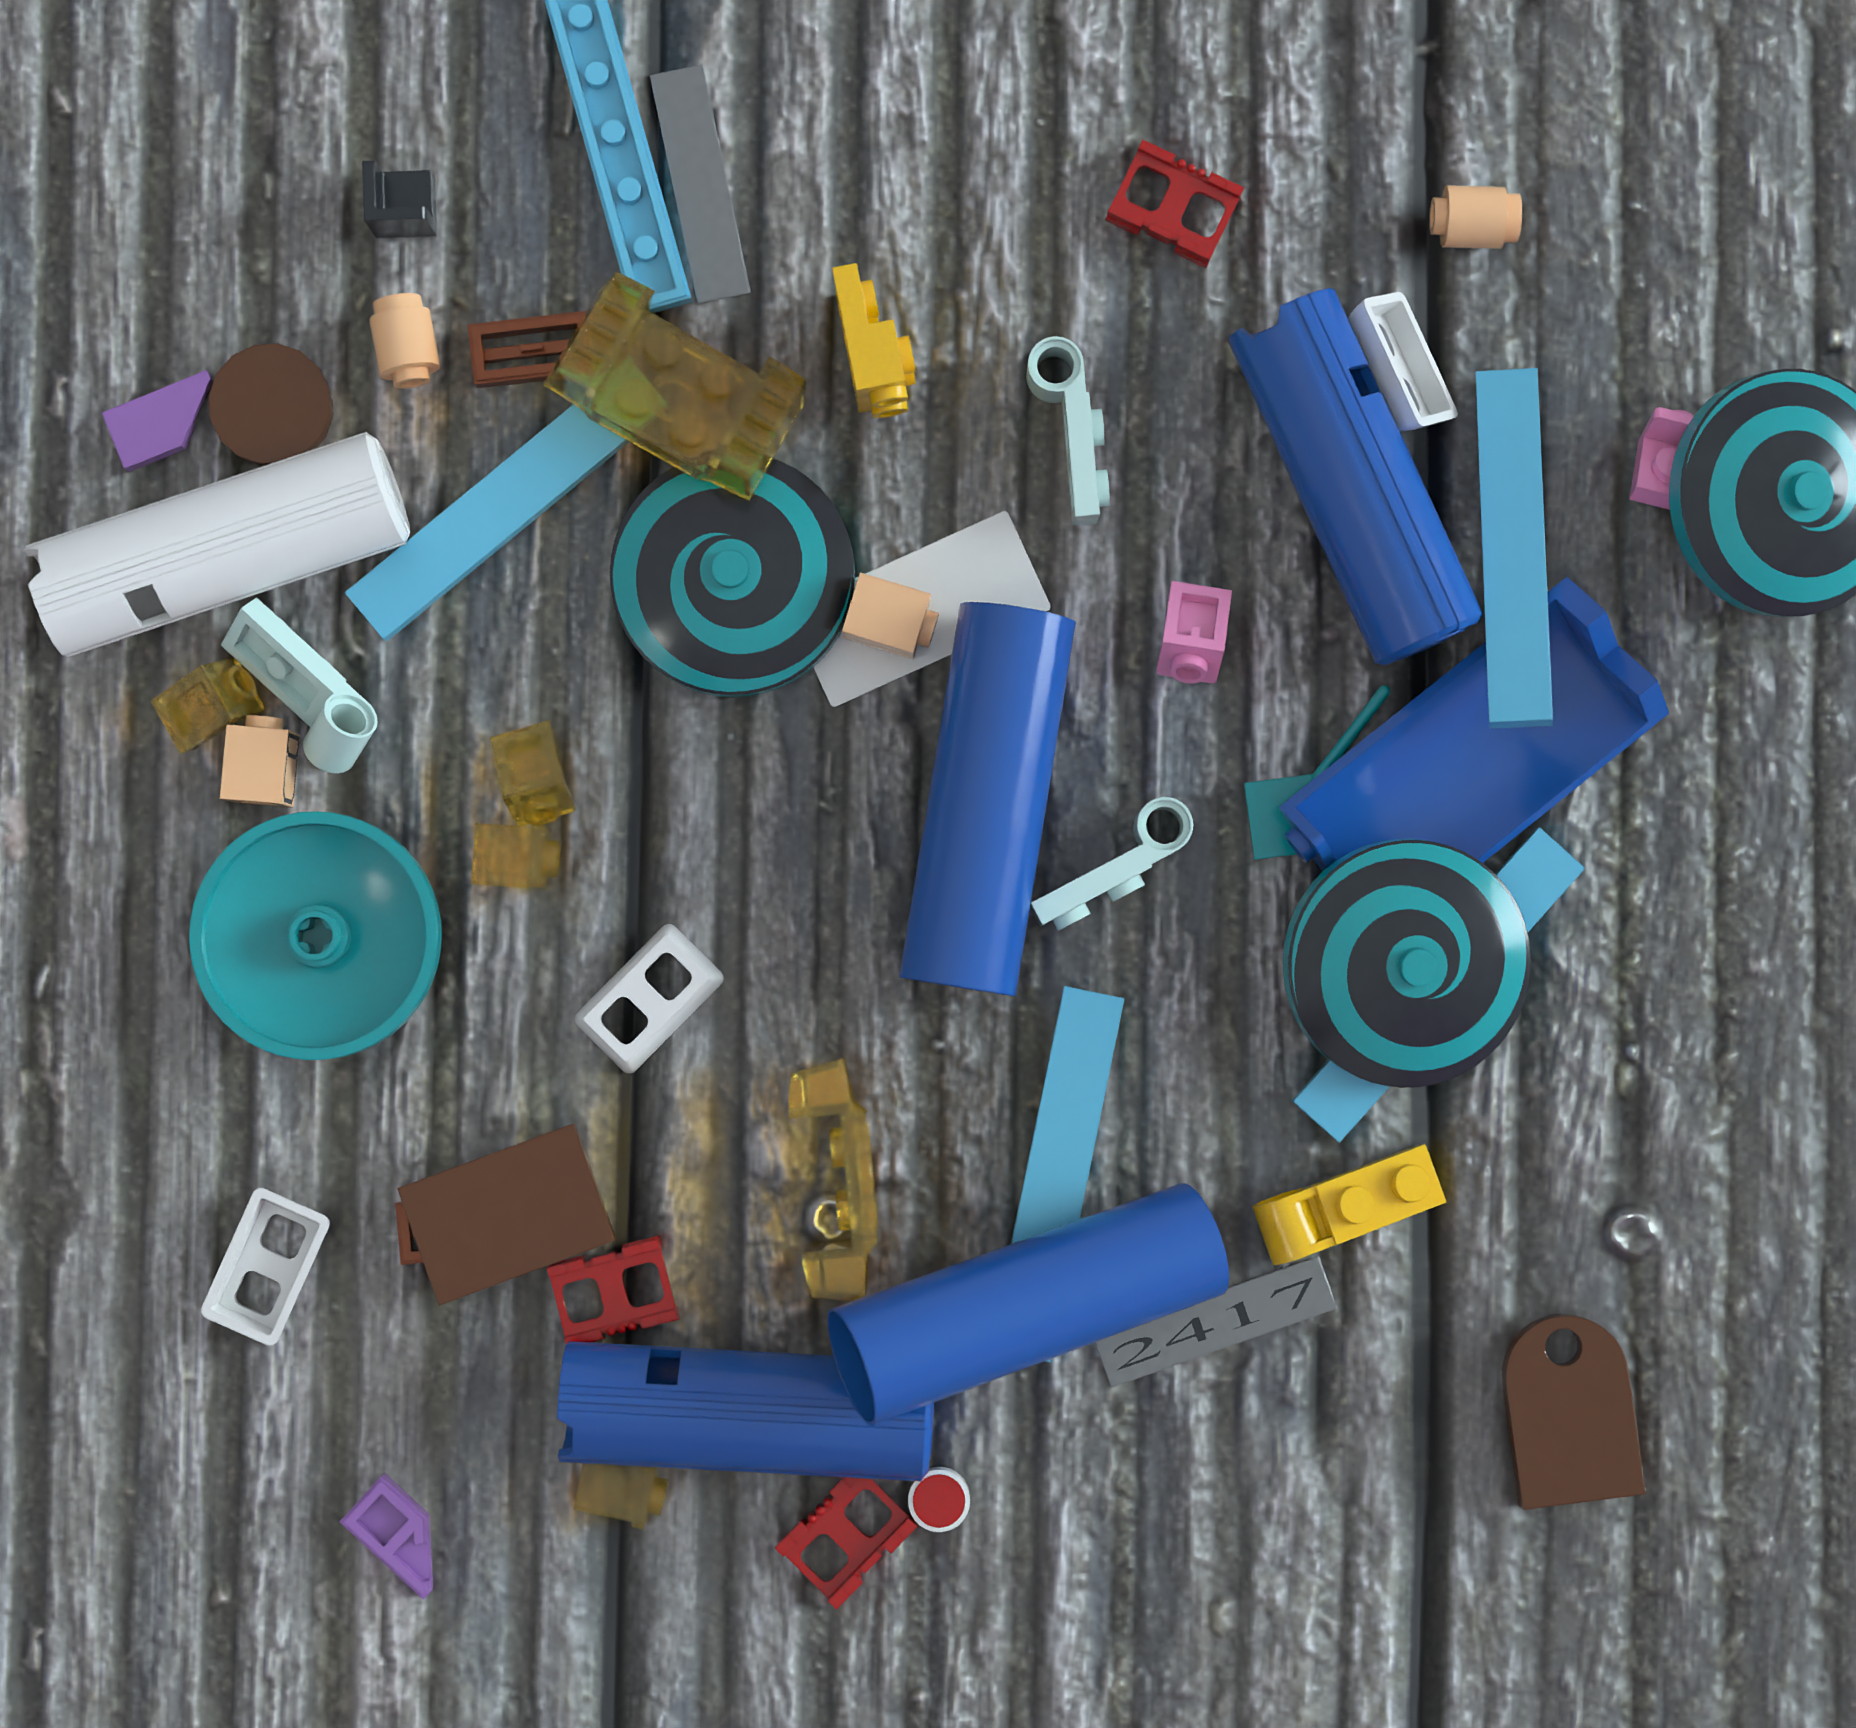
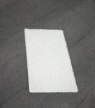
(967, 566)

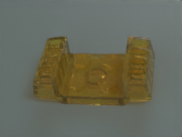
(676, 391)
(840, 1266)

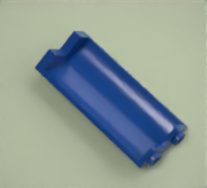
(1455, 781)

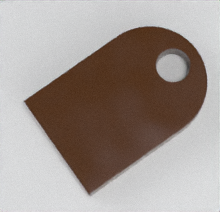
(1571, 1419)

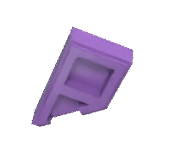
(158, 421)
(395, 1532)

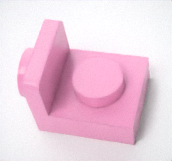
(1656, 455)
(1194, 632)

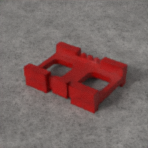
(1165, 222)
(608, 1273)
(861, 1549)

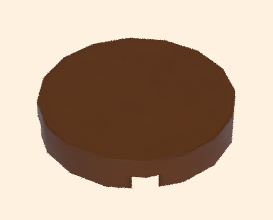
(270, 404)

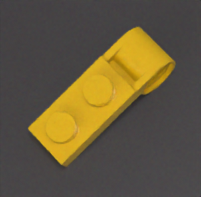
(1348, 1205)

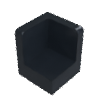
(399, 202)

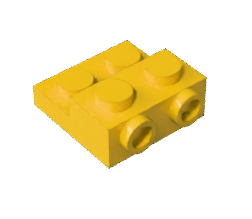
(877, 358)

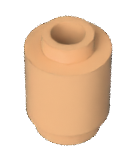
(1476, 217)
(404, 340)

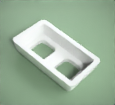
(1401, 362)
(662, 1014)
(249, 1254)

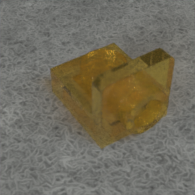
(207, 702)
(532, 774)
(514, 856)
(621, 1492)

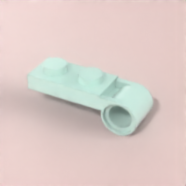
(1081, 427)
(306, 684)
(1118, 875)

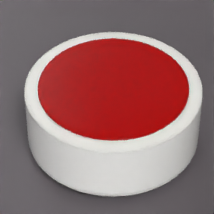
(939, 1500)

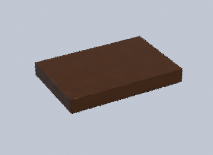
(506, 1214)

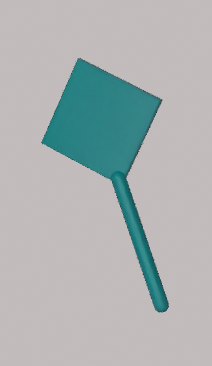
(1265, 796)

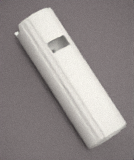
(217, 544)

